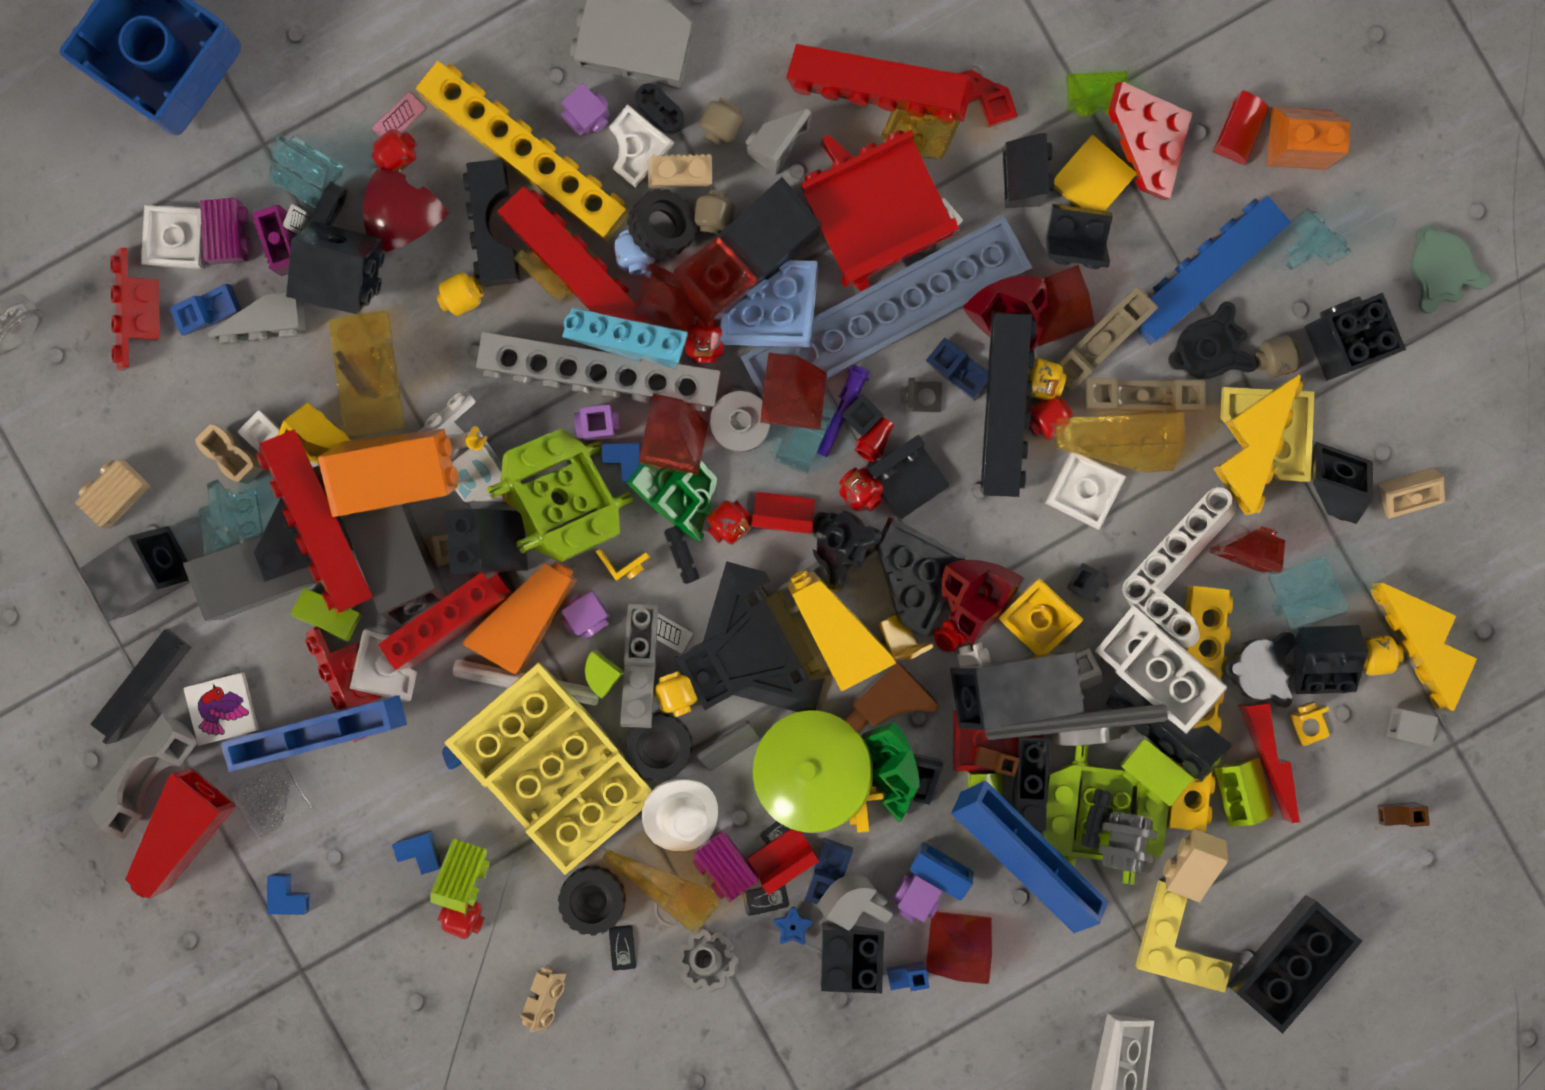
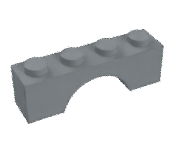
(121, 801)

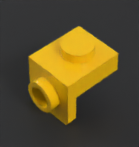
(861, 817)

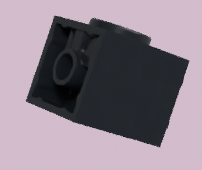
(335, 267)
(1354, 335)

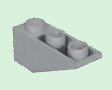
(264, 317)

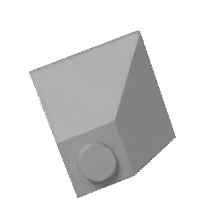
(778, 140)

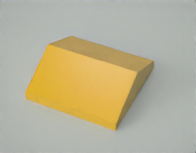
(1040, 618)

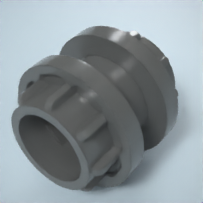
(1127, 842)

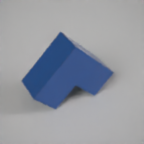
(623, 454)
(421, 847)
(281, 899)
(908, 975)

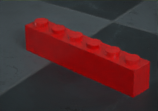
(879, 83)
(566, 255)
(312, 517)

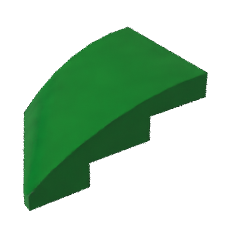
(676, 495)
(893, 768)

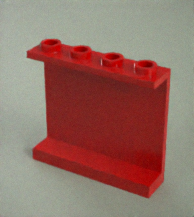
(878, 207)
(445, 621)

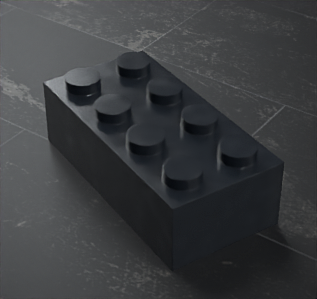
(1294, 963)

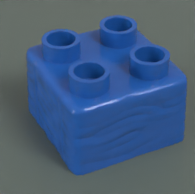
(154, 55)

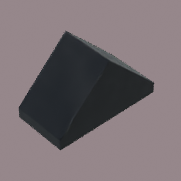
(929, 773)

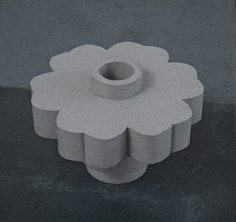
(691, 959)

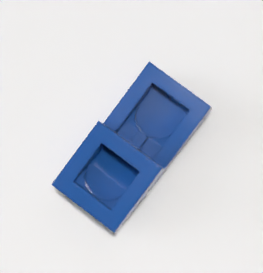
(205, 310)

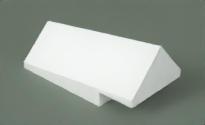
(1161, 669)
(1124, 1054)

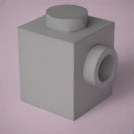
(1413, 727)

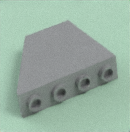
(633, 40)

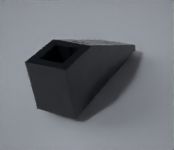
(1031, 781)

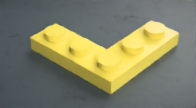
(1161, 955)

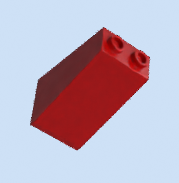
(178, 830)

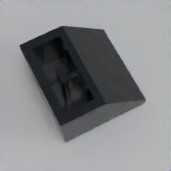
(1026, 171)
(1328, 659)
(851, 959)

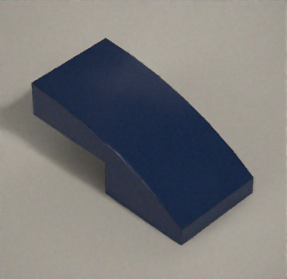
(958, 369)
(831, 866)

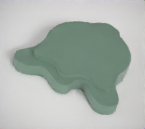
(1442, 267)

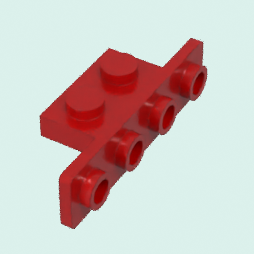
(135, 309)
(337, 671)

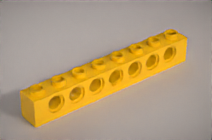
(435, 90)
(1218, 634)

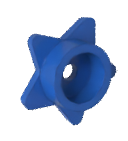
(792, 918)

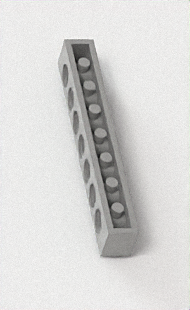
(495, 347)

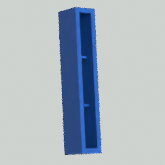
(1213, 265)
(314, 733)
(1029, 857)

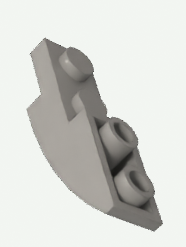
(639, 666)

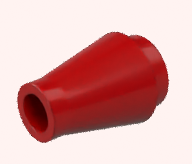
(874, 441)

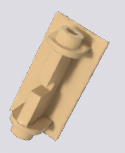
(540, 1012)

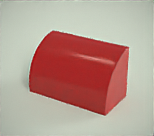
(1241, 127)

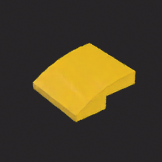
(1093, 176)

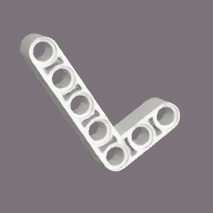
(1176, 563)

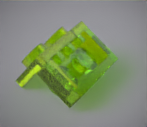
(1091, 91)

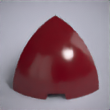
(399, 210)
(1009, 294)
(977, 594)

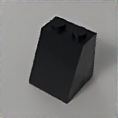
(136, 572)

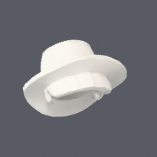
(680, 814)

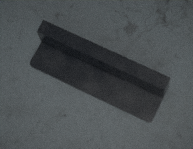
(140, 686)

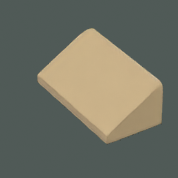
(1412, 492)

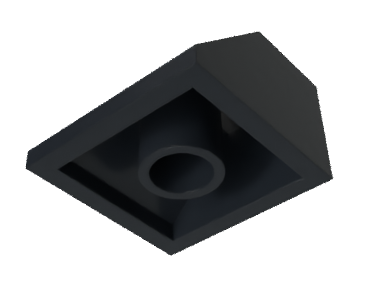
(1342, 482)

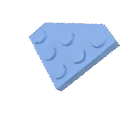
(776, 309)

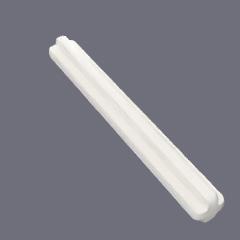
(504, 678)

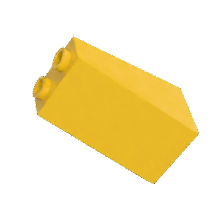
(842, 638)

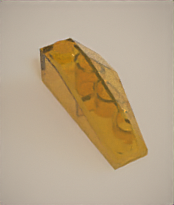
(1130, 439)
(677, 896)

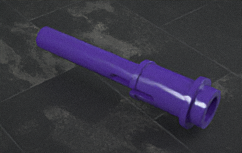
(849, 393)

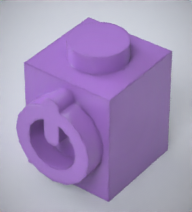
(585, 111)
(596, 422)
(584, 615)
(916, 898)

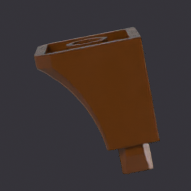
(888, 695)

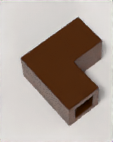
(996, 760)
(1407, 814)

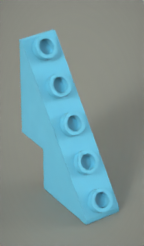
(625, 337)

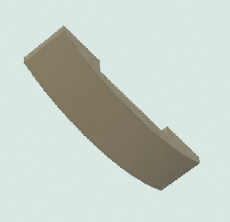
(1106, 336)
(1145, 395)

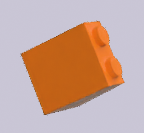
(1306, 138)

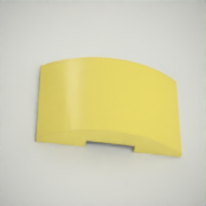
(551, 767)

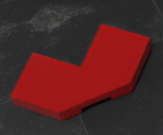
(993, 97)

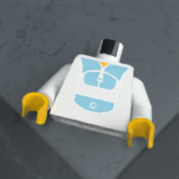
(476, 466)

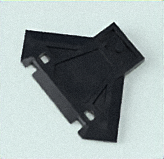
(751, 648)

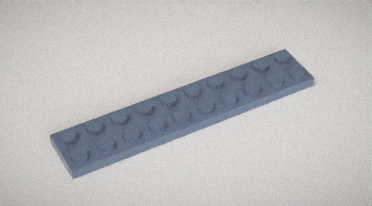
(903, 302)

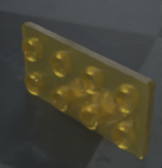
(370, 344)

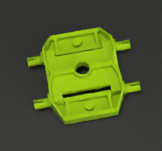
(577, 483)
(1063, 800)

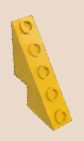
(1259, 434)
(1423, 636)

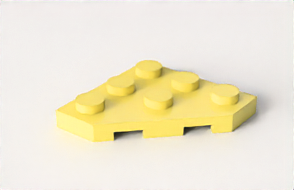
(1296, 455)

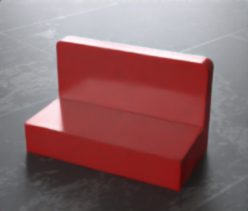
(783, 513)
(782, 860)

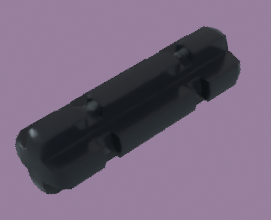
(681, 555)
(1095, 819)

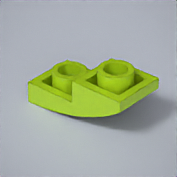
(312, 610)

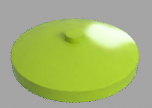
(812, 771)

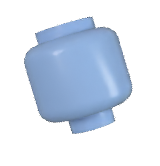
(629, 256)

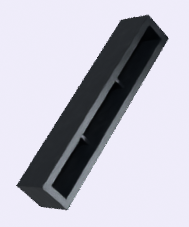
(1006, 403)

